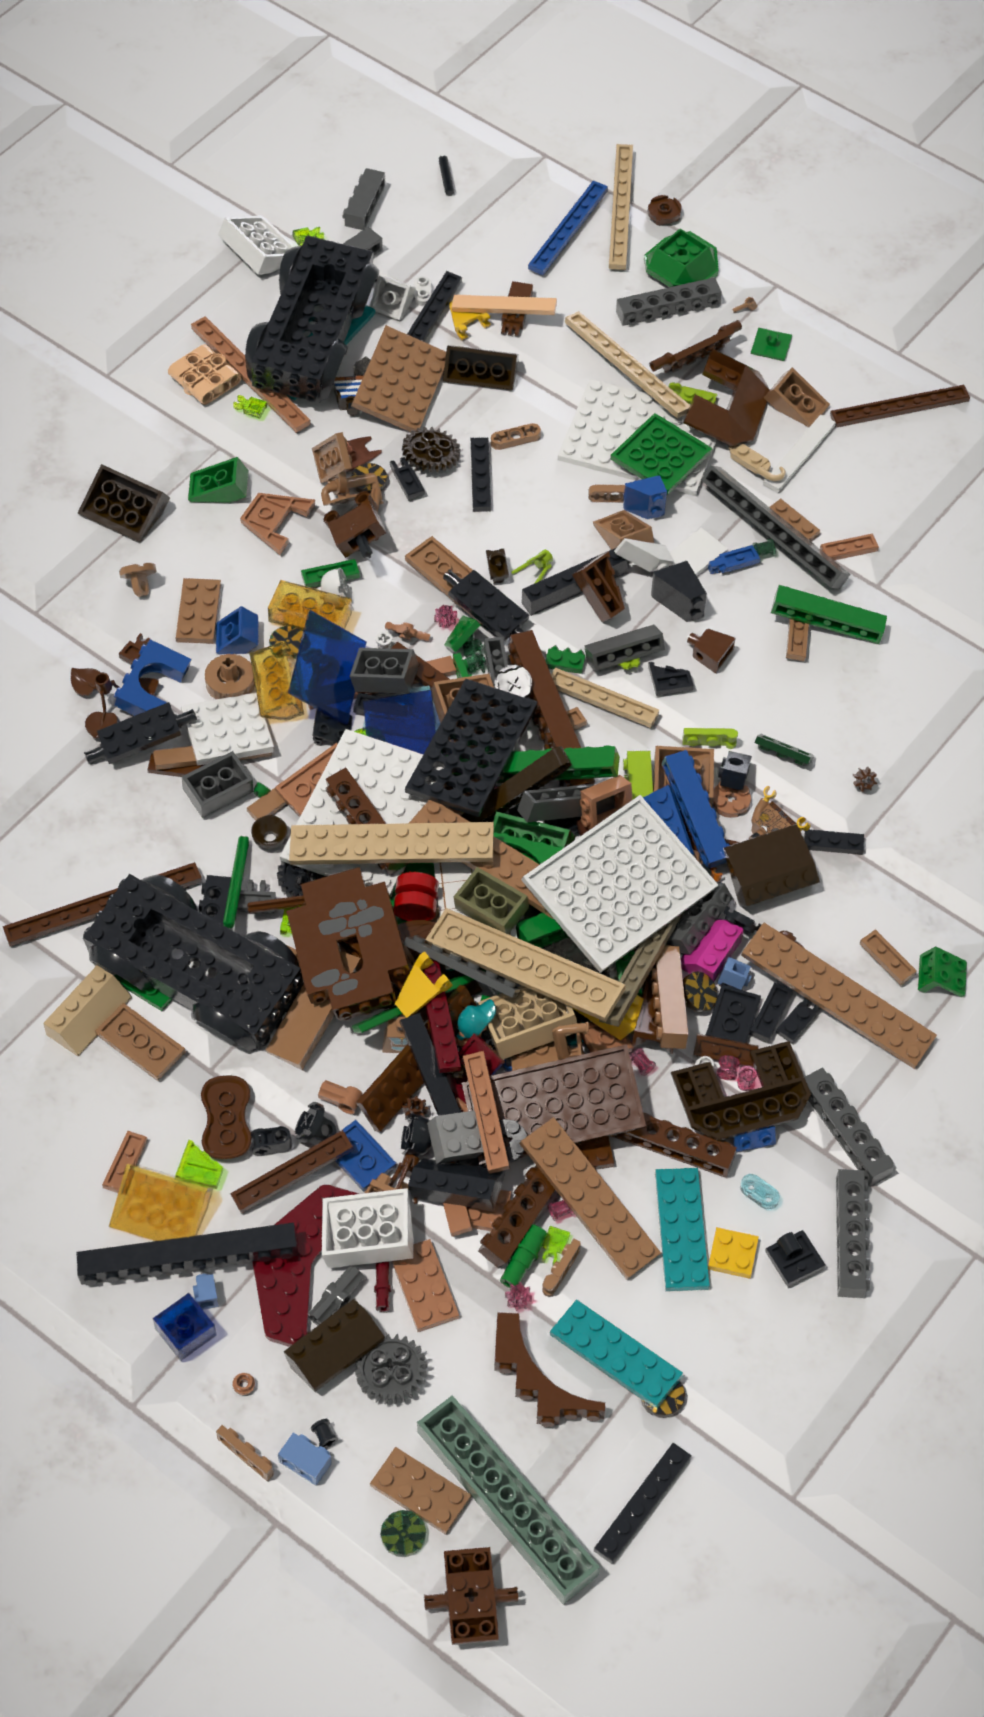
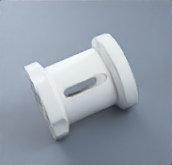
(387, 640)

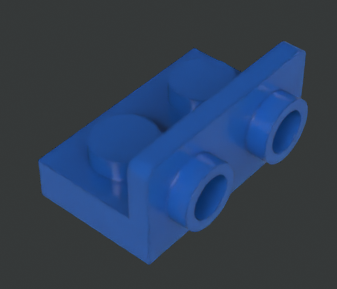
(755, 1139)

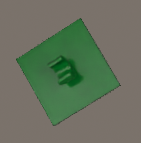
(771, 344)

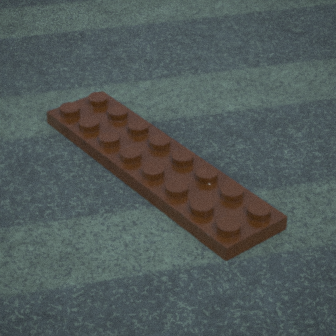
(402, 1075)

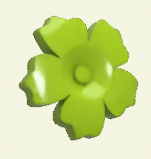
(630, 664)

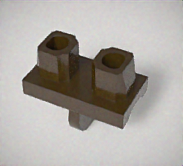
(497, 565)

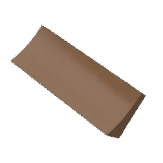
(306, 1023)

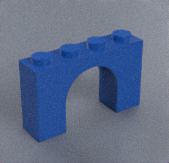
(153, 658)

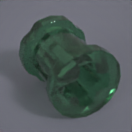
(765, 548)

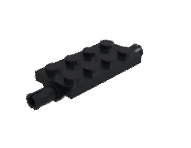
(487, 603)
(139, 733)

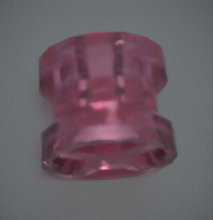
(728, 1068)

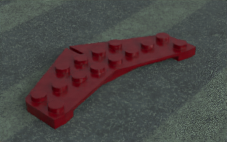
(285, 1283)

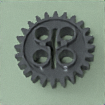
(392, 1387)

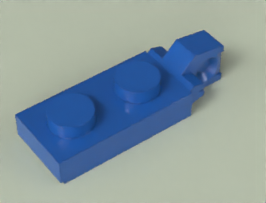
(734, 560)

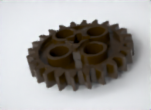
(431, 449)

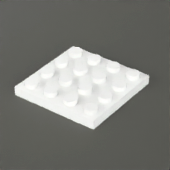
(227, 727)

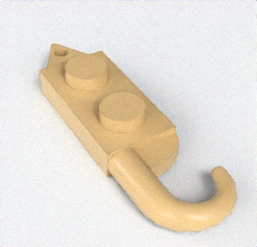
(754, 462)

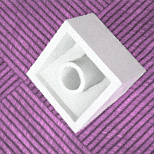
(392, 297)

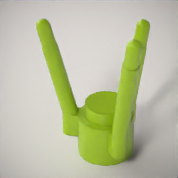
(541, 560)

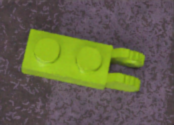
(688, 393)

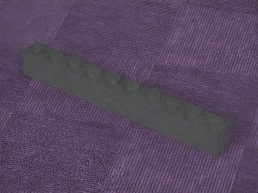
(775, 527)

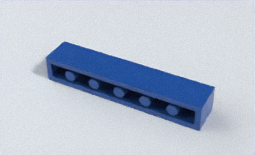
(696, 808)

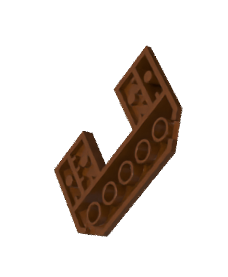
(745, 407)

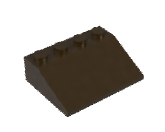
(123, 503)
(770, 865)

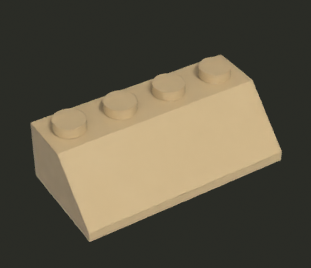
(85, 1010)

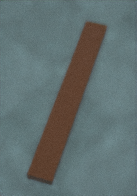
(899, 406)

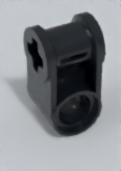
(269, 1140)

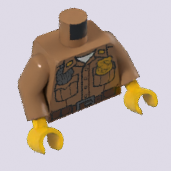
(770, 817)

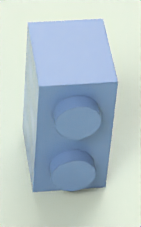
(305, 1458)

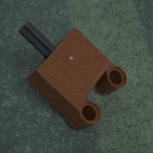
(357, 527)

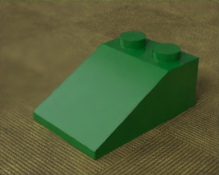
(219, 482)

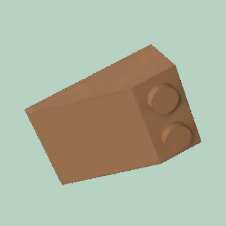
(796, 398)
(623, 525)

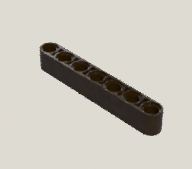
(530, 778)

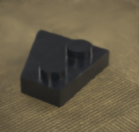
(669, 679)

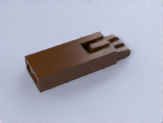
(510, 321)

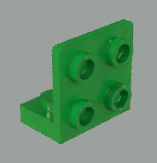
(942, 970)

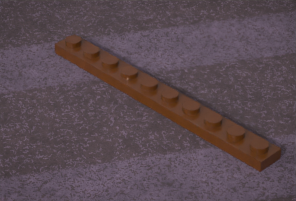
(82, 910)

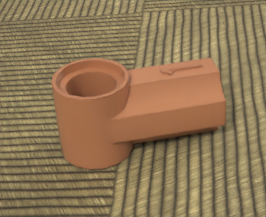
(342, 1097)

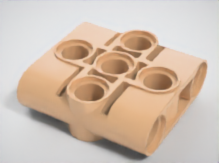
(204, 374)

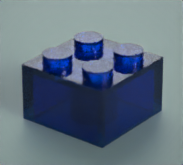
(184, 1326)

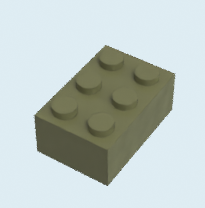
(491, 901)

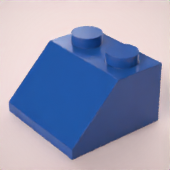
(645, 497)
(237, 632)

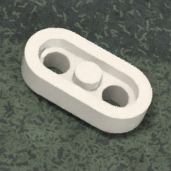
(423, 290)

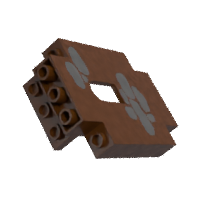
(340, 910)

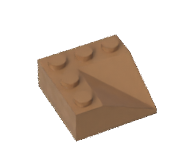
(703, 762)

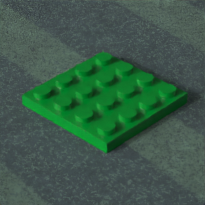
(661, 450)

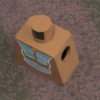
(394, 1037)

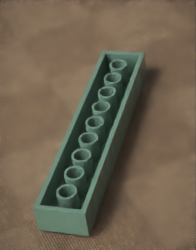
(508, 1499)

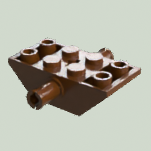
(470, 1575)

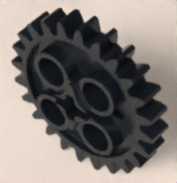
(290, 879)

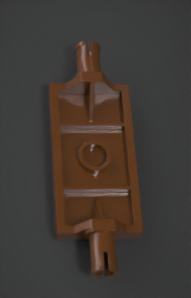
(702, 349)

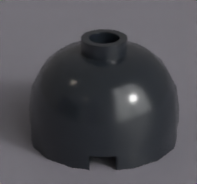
(416, 1136)

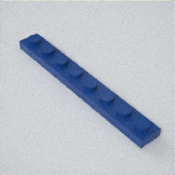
(567, 227)

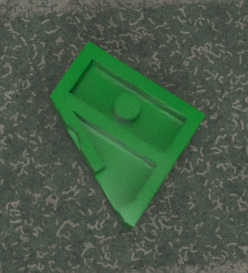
(461, 633)

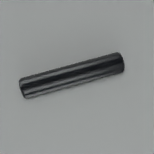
(446, 175)

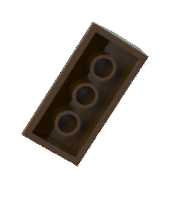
(480, 367)
(334, 1345)

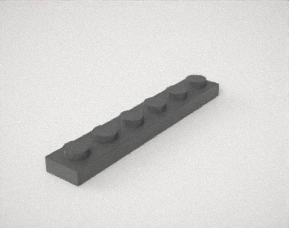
(470, 969)

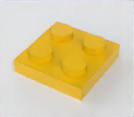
(733, 1252)

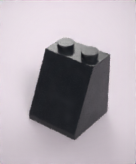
(679, 591)

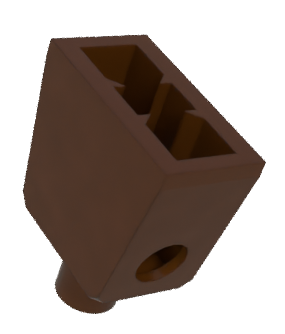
(711, 648)

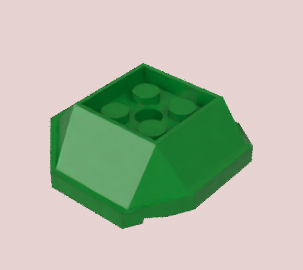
(682, 259)

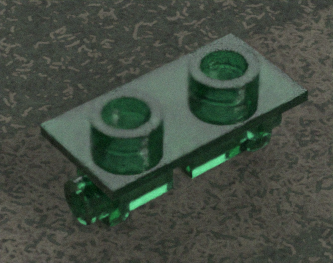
(473, 649)

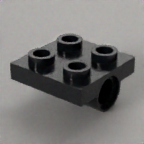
(795, 1257)

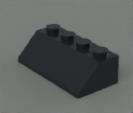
(456, 1184)

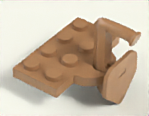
(332, 463)
(553, 1050)

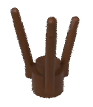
(405, 1168)

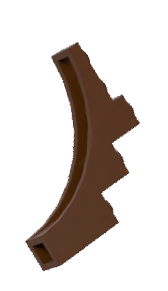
(531, 1383)

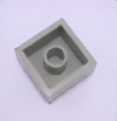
(455, 1137)

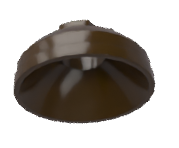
(269, 825)

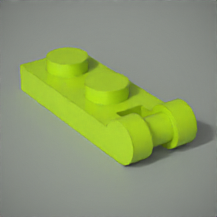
(710, 737)

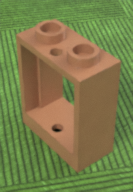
(615, 786)

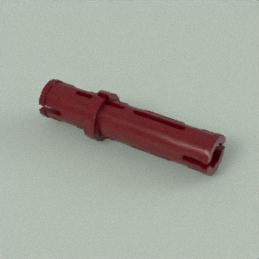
(382, 1286)

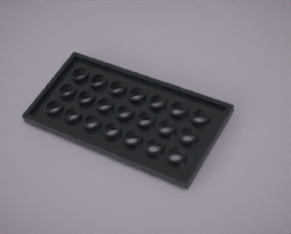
(477, 756)

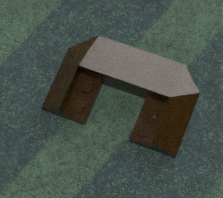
(776, 1102)

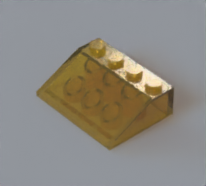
(159, 1204)

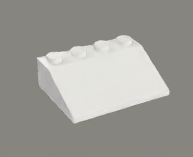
(255, 242)
(367, 1228)

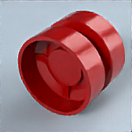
(416, 896)

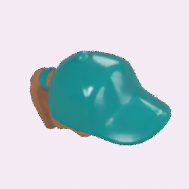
(474, 1021)

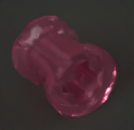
(642, 1062)
(747, 1077)
(559, 1209)

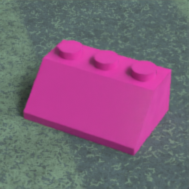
(713, 949)

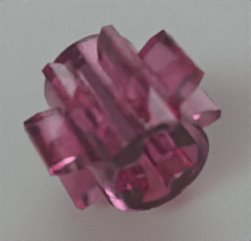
(445, 616)
(518, 1302)

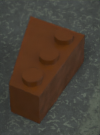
(600, 587)

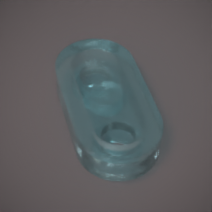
(760, 1192)

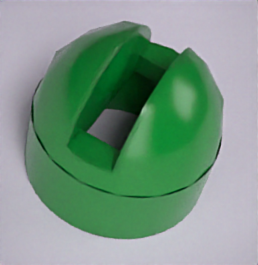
(261, 790)

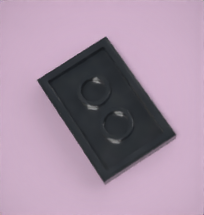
(733, 1014)

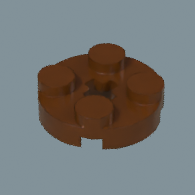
(661, 217)

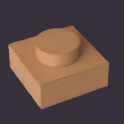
(576, 718)

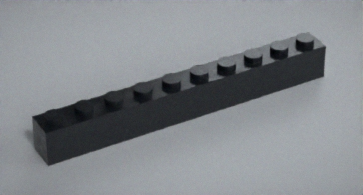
(187, 1254)

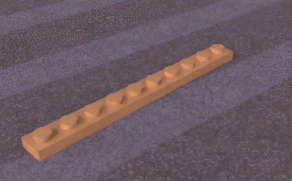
(234, 357)

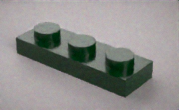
(783, 750)

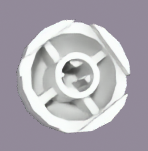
(335, 583)

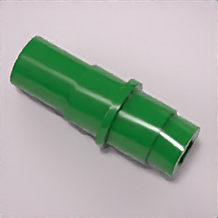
(524, 1256)

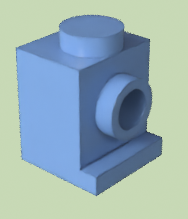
(735, 974)
(205, 1291)

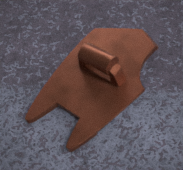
(359, 453)

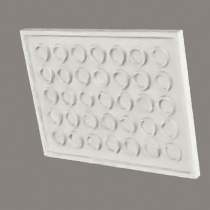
(607, 419)
(382, 774)
(619, 883)

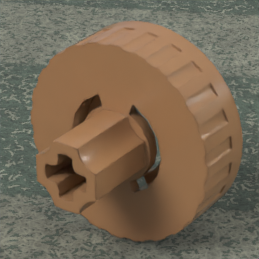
(229, 669)

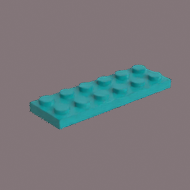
(681, 1229)
(616, 1354)

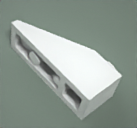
(645, 554)

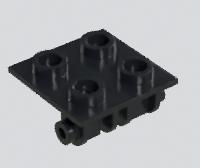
(328, 728)

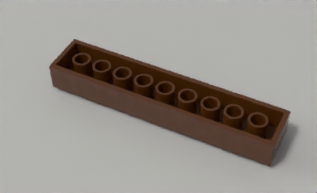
(550, 715)

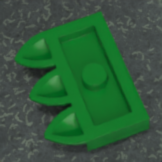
(565, 659)

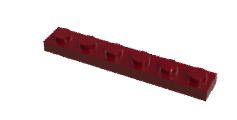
(441, 1026)

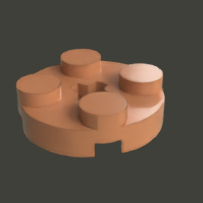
(733, 808)

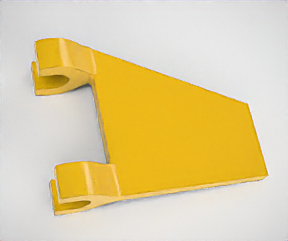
(461, 319)
(419, 989)

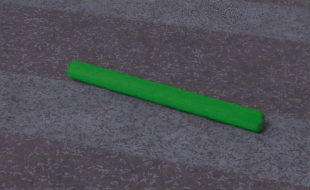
(236, 882)

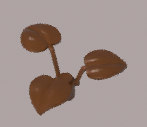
(88, 679)

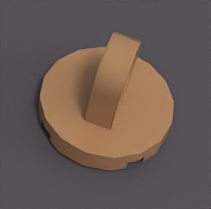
(138, 577)

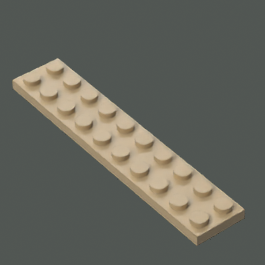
(391, 843)
(527, 964)

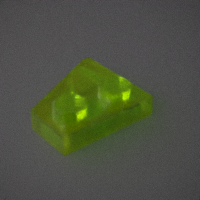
(199, 1166)

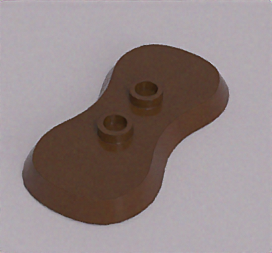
(226, 1129)

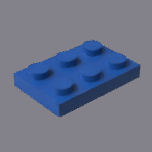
(366, 1159)

